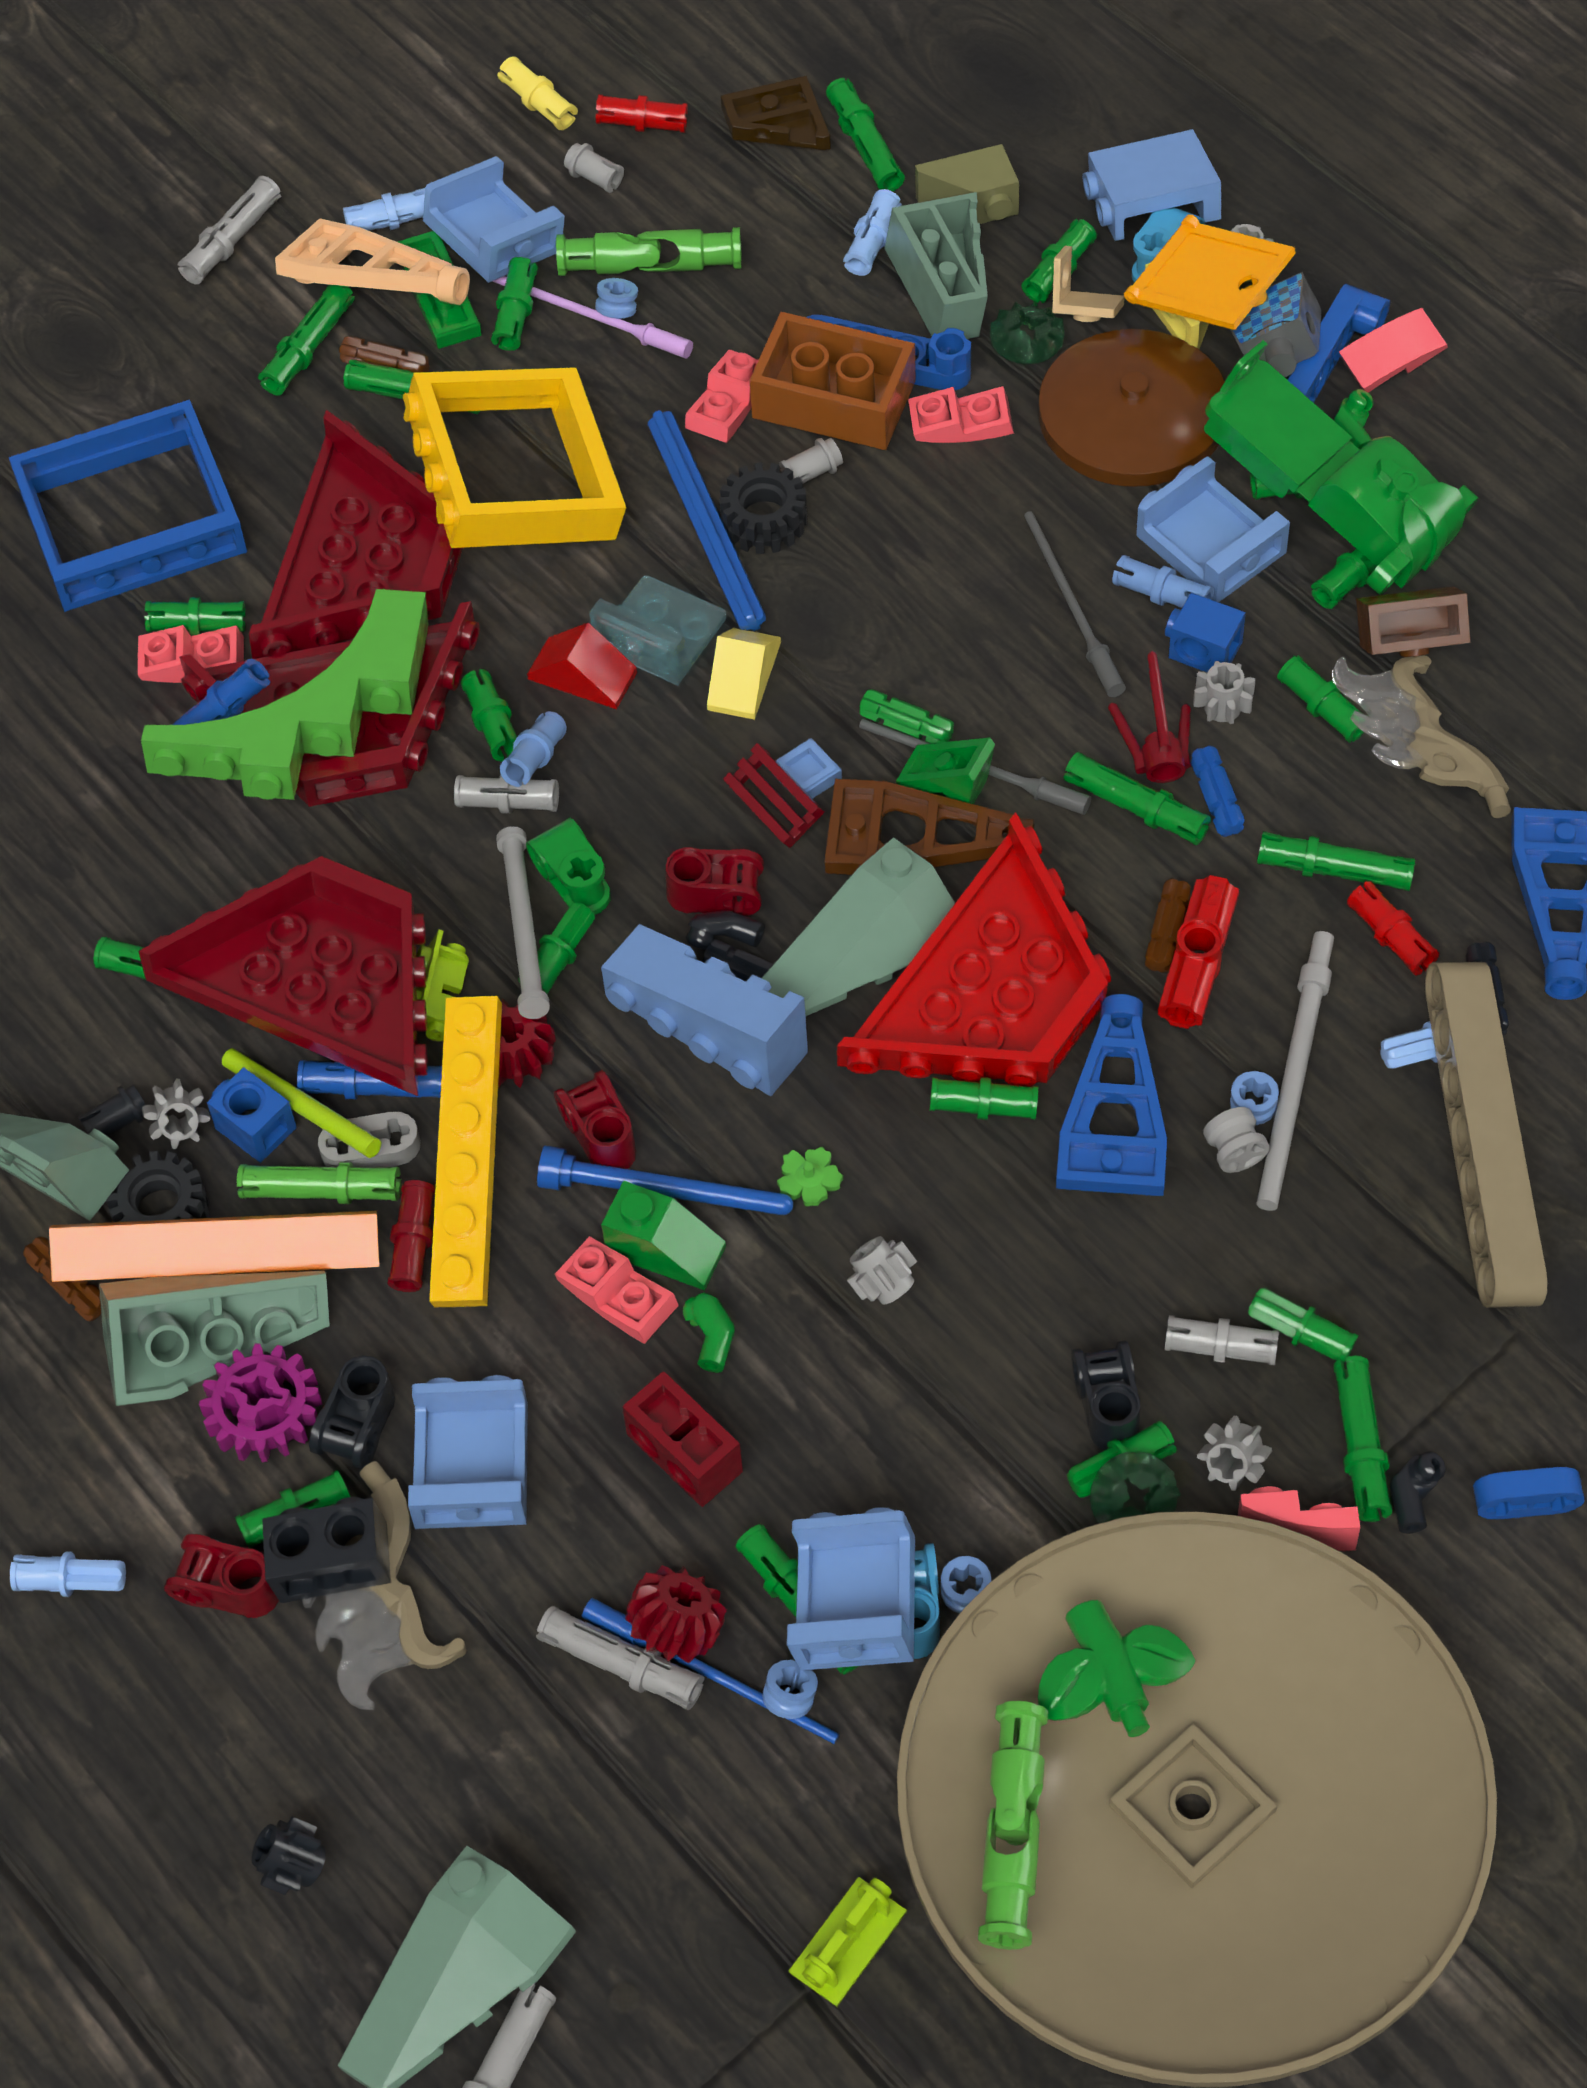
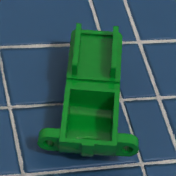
(1369, 495)

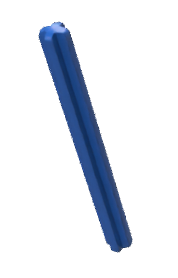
(706, 521)

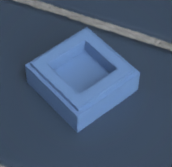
(811, 768)

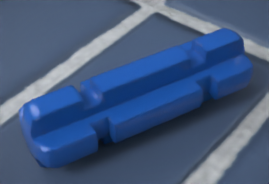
(1217, 791)

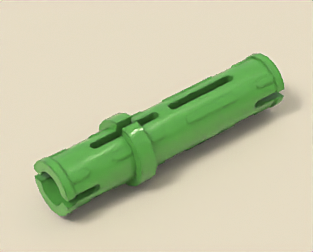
(319, 1182)

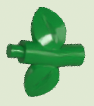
(1111, 1669)

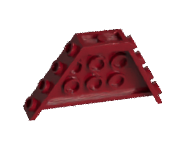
(356, 532)
(387, 744)
(314, 962)

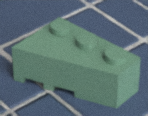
(941, 261)

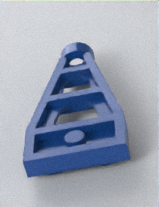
(1553, 838)
(1115, 1161)

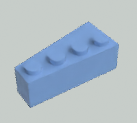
(709, 1008)

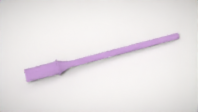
(645, 333)

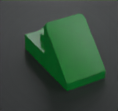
(950, 767)

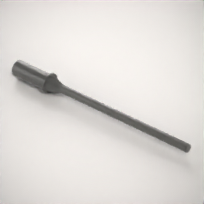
(1097, 652)
(1038, 787)

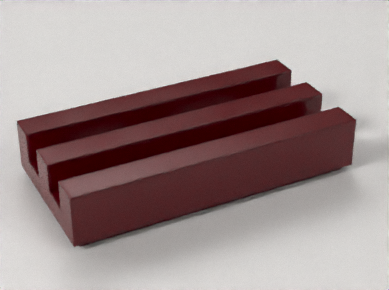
(747, 770)

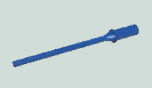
(616, 1624)

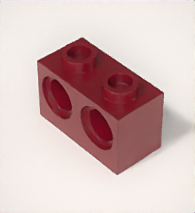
(682, 1439)

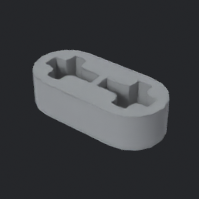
(379, 1126)

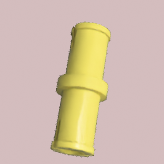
(537, 93)

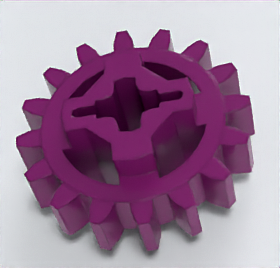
(262, 1405)

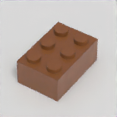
(833, 380)

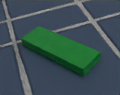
(446, 321)

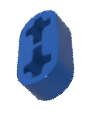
(1528, 1493)

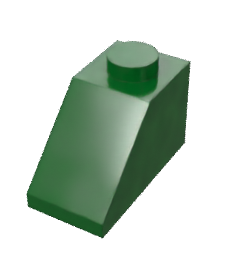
(661, 1236)

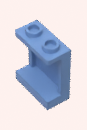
(1152, 178)
(488, 220)
(1209, 531)
(469, 1453)
(854, 1590)

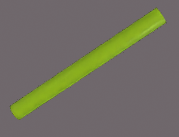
(307, 1106)

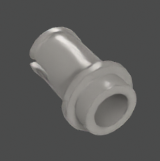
(593, 167)
(814, 461)

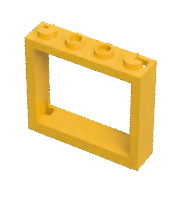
(518, 522)

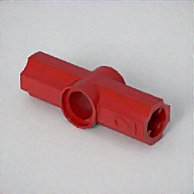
(1194, 973)

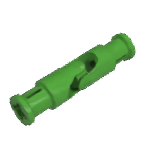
(623, 252)
(1017, 1785)

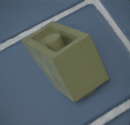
(979, 171)

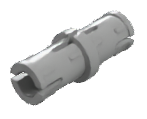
(474, 793)
(1221, 1340)

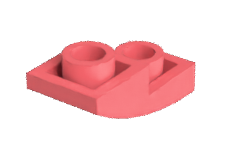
(1392, 348)
(726, 399)
(950, 419)
(161, 651)
(615, 1290)
(1323, 1522)

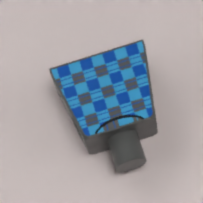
(1287, 322)

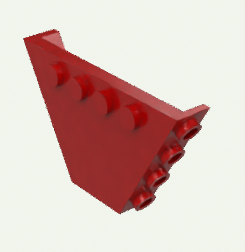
(994, 986)

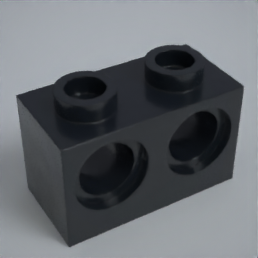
(326, 1562)

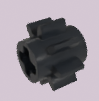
(288, 1855)

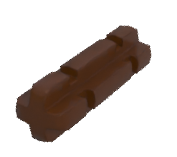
(382, 354)
(1167, 922)
(78, 1293)

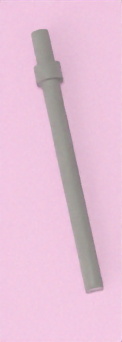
(1313, 985)

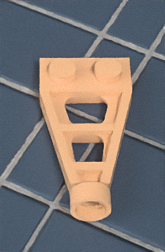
(320, 249)

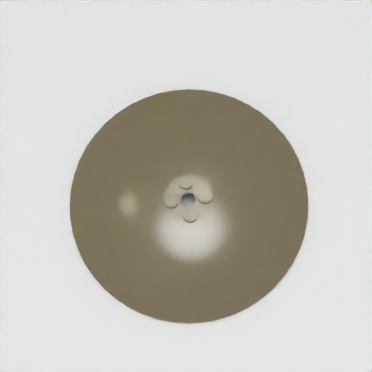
(1334, 1778)

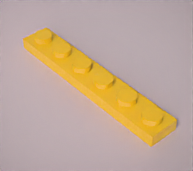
(466, 1152)

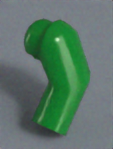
(1353, 416)
(717, 1327)

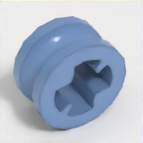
(616, 298)
(1261, 1085)
(960, 1569)
(782, 1702)

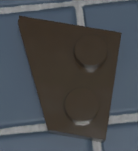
(777, 115)

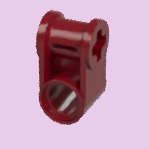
(715, 880)
(595, 1116)
(213, 1574)

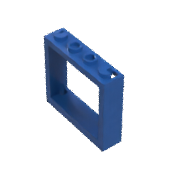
(146, 558)

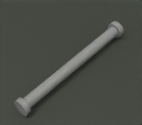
(533, 1001)

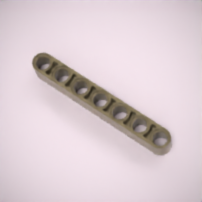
(1485, 1135)

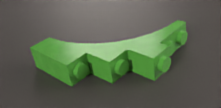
(320, 718)

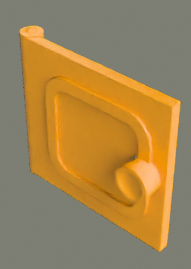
(1202, 274)

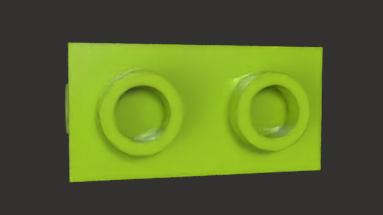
(446, 971)
(848, 1940)

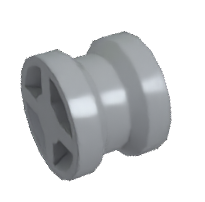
(1236, 1139)

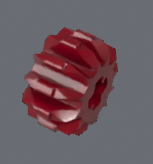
(523, 1045)
(675, 1614)

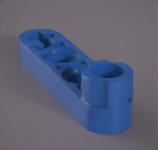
(1350, 313)
(947, 354)

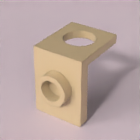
(1082, 305)

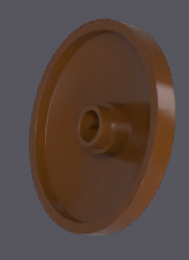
(1129, 406)

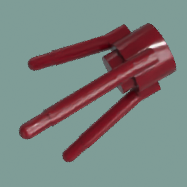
(1162, 755)

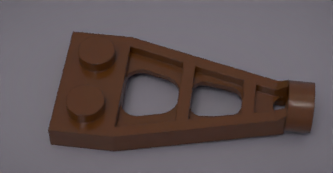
(859, 815)

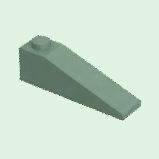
(864, 930)
(61, 1161)
(176, 1328)
(462, 1956)

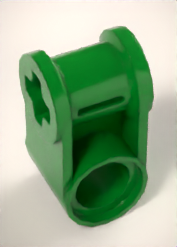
(571, 865)

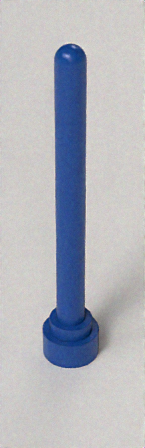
(561, 1169)

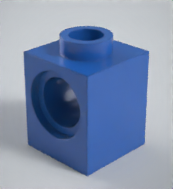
(1204, 632)
(257, 1132)

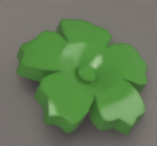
(809, 1177)

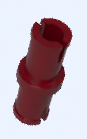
(411, 1236)

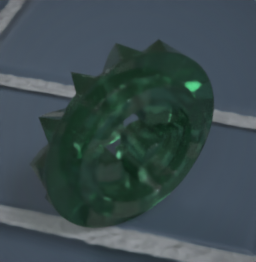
(1016, 344)
(1142, 1470)

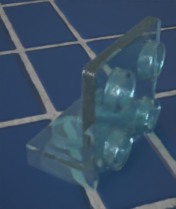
(659, 627)

